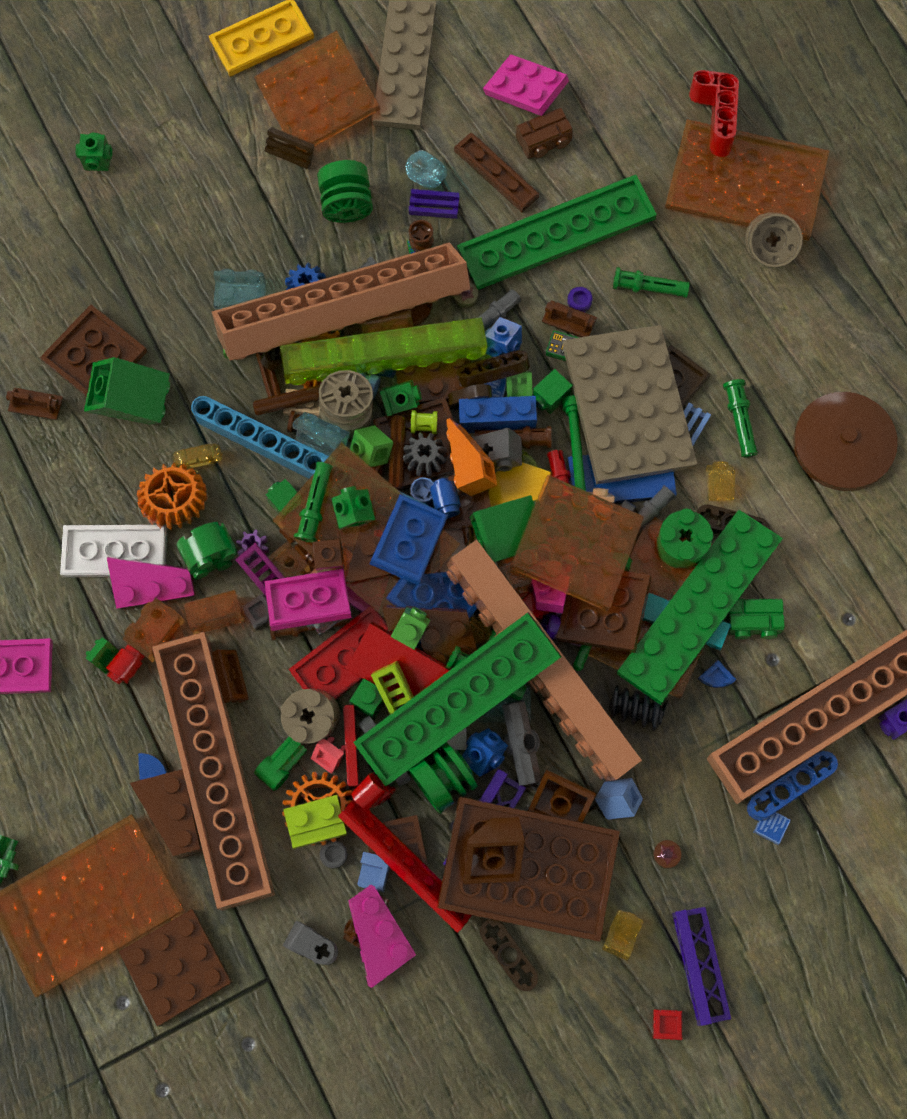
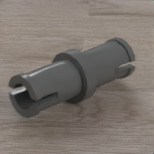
(500, 308)
(655, 505)

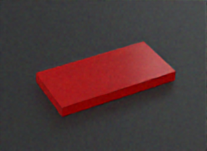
(380, 649)
(327, 664)

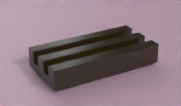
(289, 151)

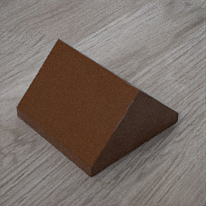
(561, 798)

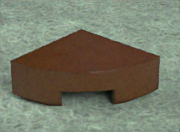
(421, 313)

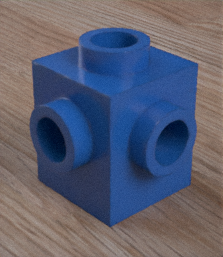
(503, 337)
(484, 751)

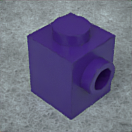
(894, 720)

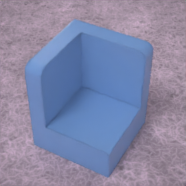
(619, 799)
(373, 872)

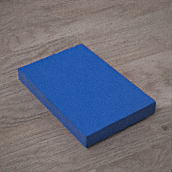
(409, 539)

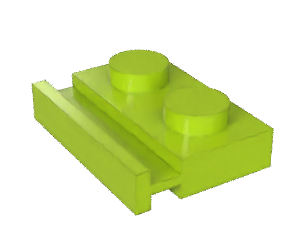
(314, 822)

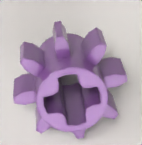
(249, 540)

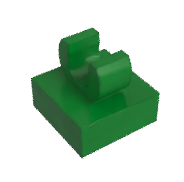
(102, 654)

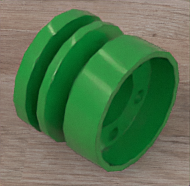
(345, 191)
(442, 777)

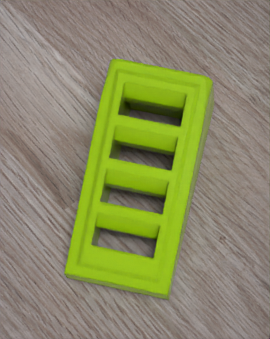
(382, 686)

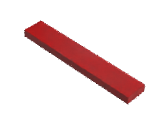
(400, 860)

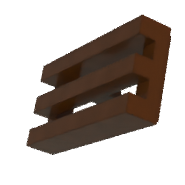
(230, 676)

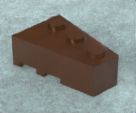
(171, 811)

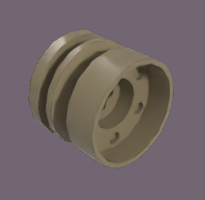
(783, 249)
(346, 400)

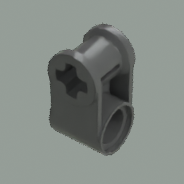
(307, 942)

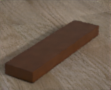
(496, 172)

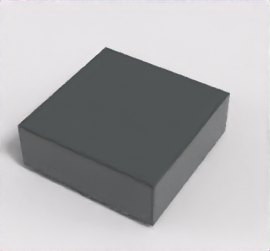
(257, 611)

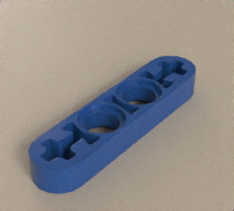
(791, 784)

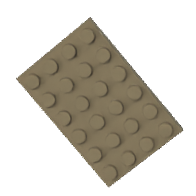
(629, 404)

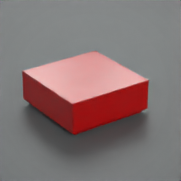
(667, 1024)

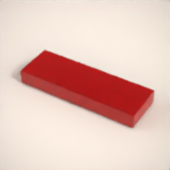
(350, 729)

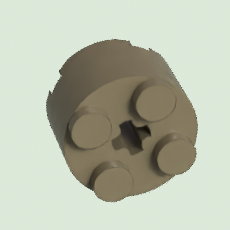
(299, 705)

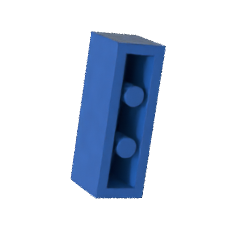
(498, 413)

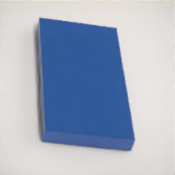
(631, 489)

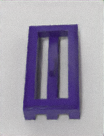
(434, 199)

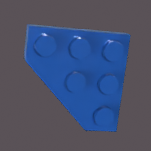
(434, 591)

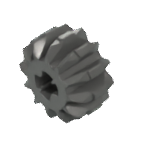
(426, 446)

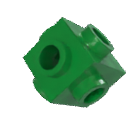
(94, 152)
(353, 508)

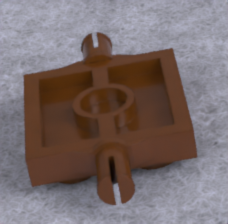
(468, 505)

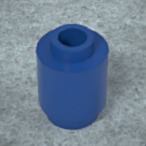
(445, 497)

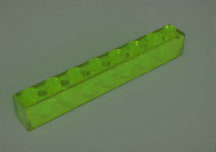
(384, 350)

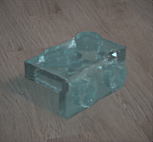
(319, 433)

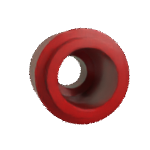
(124, 665)

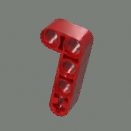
(722, 93)

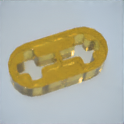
(198, 456)

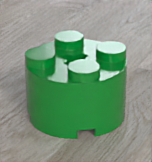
(684, 525)
(207, 549)

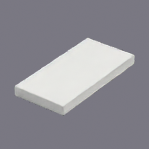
(88, 546)

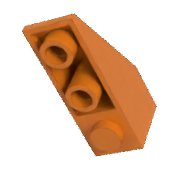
(471, 464)

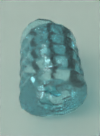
(425, 169)

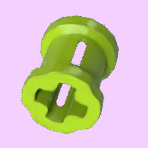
(424, 422)

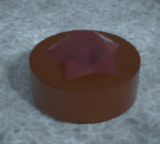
(667, 854)

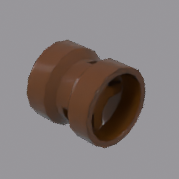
(421, 230)

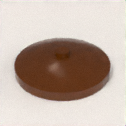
(845, 441)

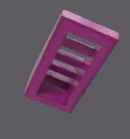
(254, 577)

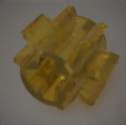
(480, 631)

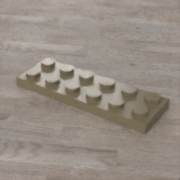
(404, 63)

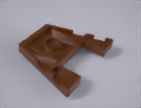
(444, 632)

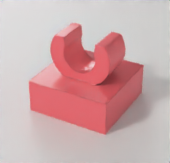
(327, 754)

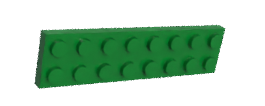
(556, 232)
(699, 607)
(457, 699)

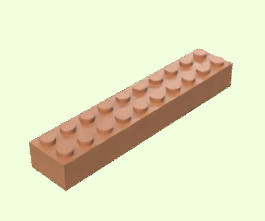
(340, 301)
(559, 682)
(813, 721)
(213, 772)

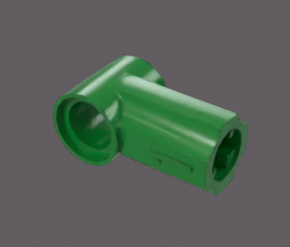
(276, 768)

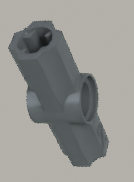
(522, 742)

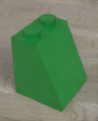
(127, 391)
(502, 527)

